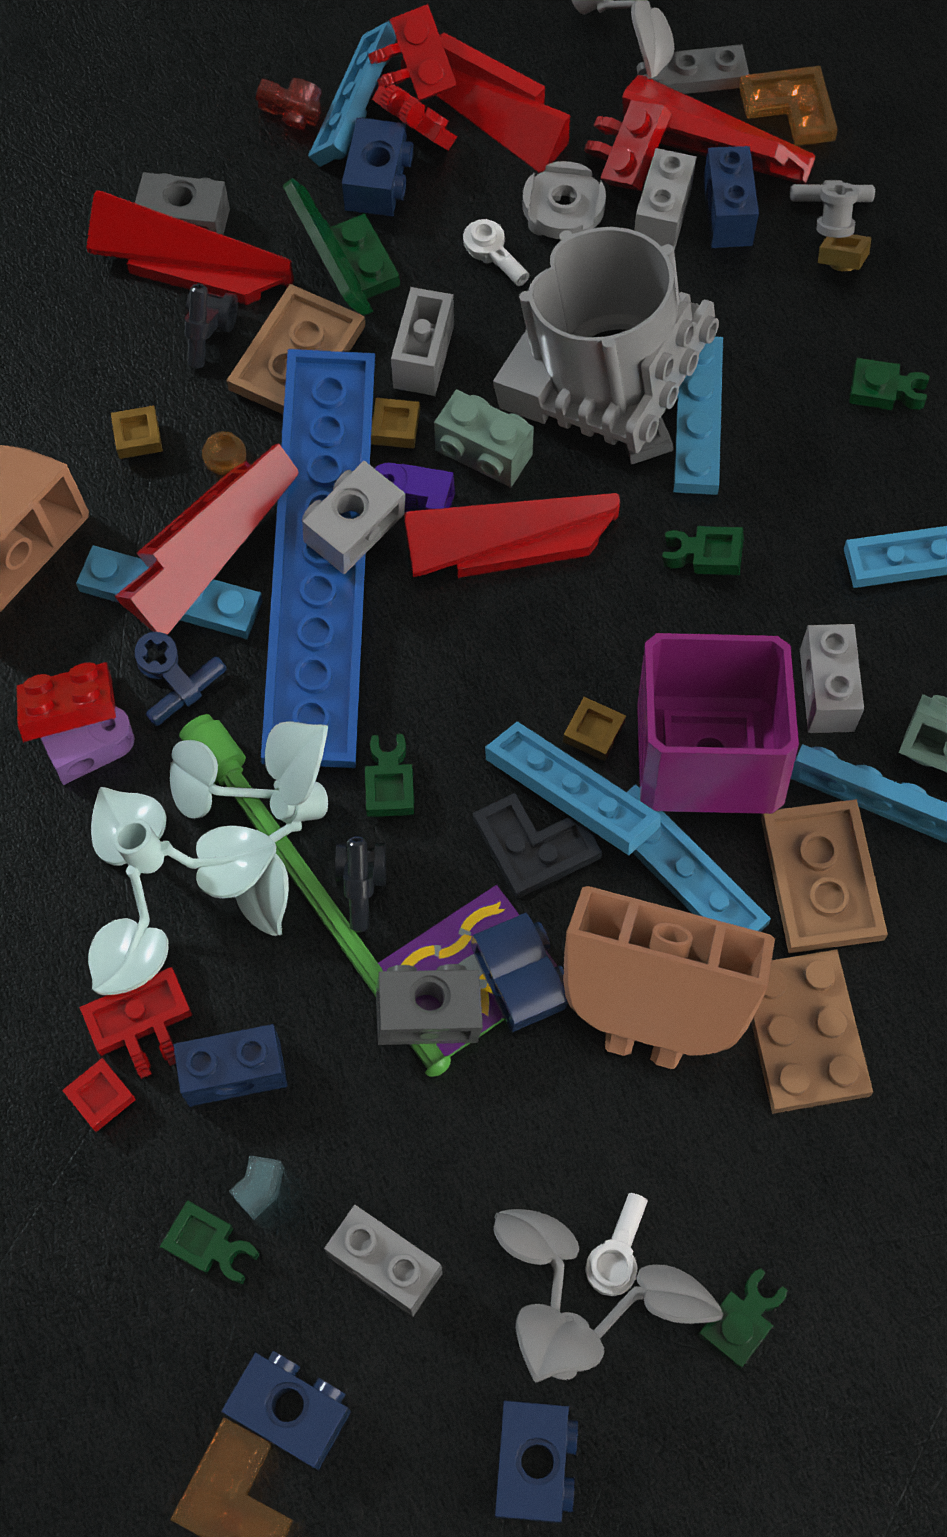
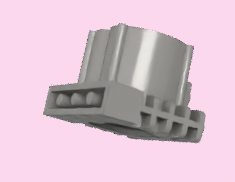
(616, 381)

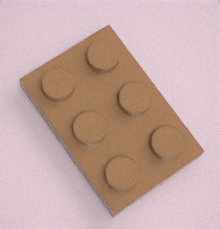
(296, 322)
(823, 876)
(809, 1035)

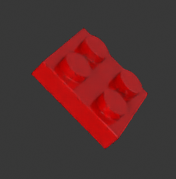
(65, 700)

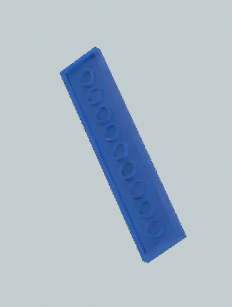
(313, 604)

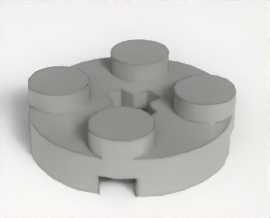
(559, 180)

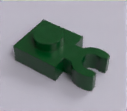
(879, 385)
(711, 551)
(389, 784)
(202, 1240)
(742, 1325)

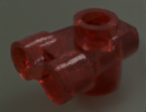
(297, 104)

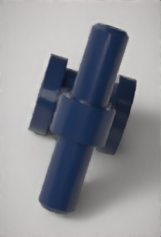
(184, 689)

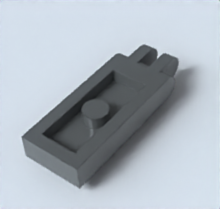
(702, 69)

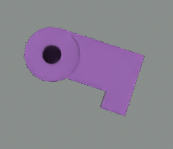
(89, 747)

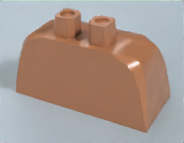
(36, 515)
(662, 976)

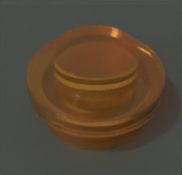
(223, 452)

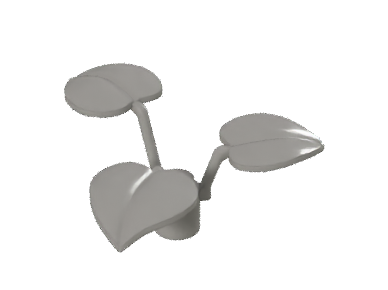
(650, 28)
(564, 1342)

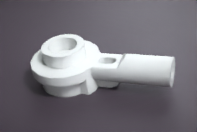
(485, 242)
(611, 1265)

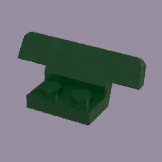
(348, 251)

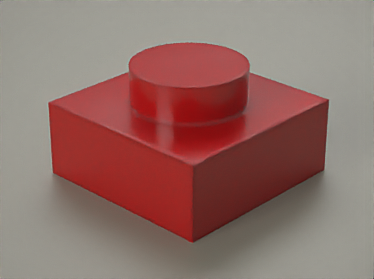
(99, 1095)

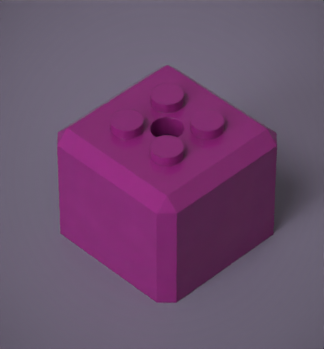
(716, 723)

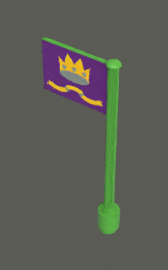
(440, 945)

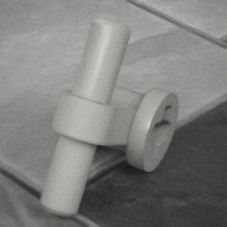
(837, 204)

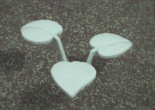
(292, 759)
(129, 831)

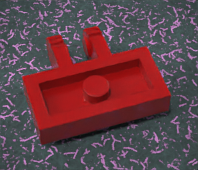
(422, 54)
(411, 112)
(634, 145)
(135, 1014)

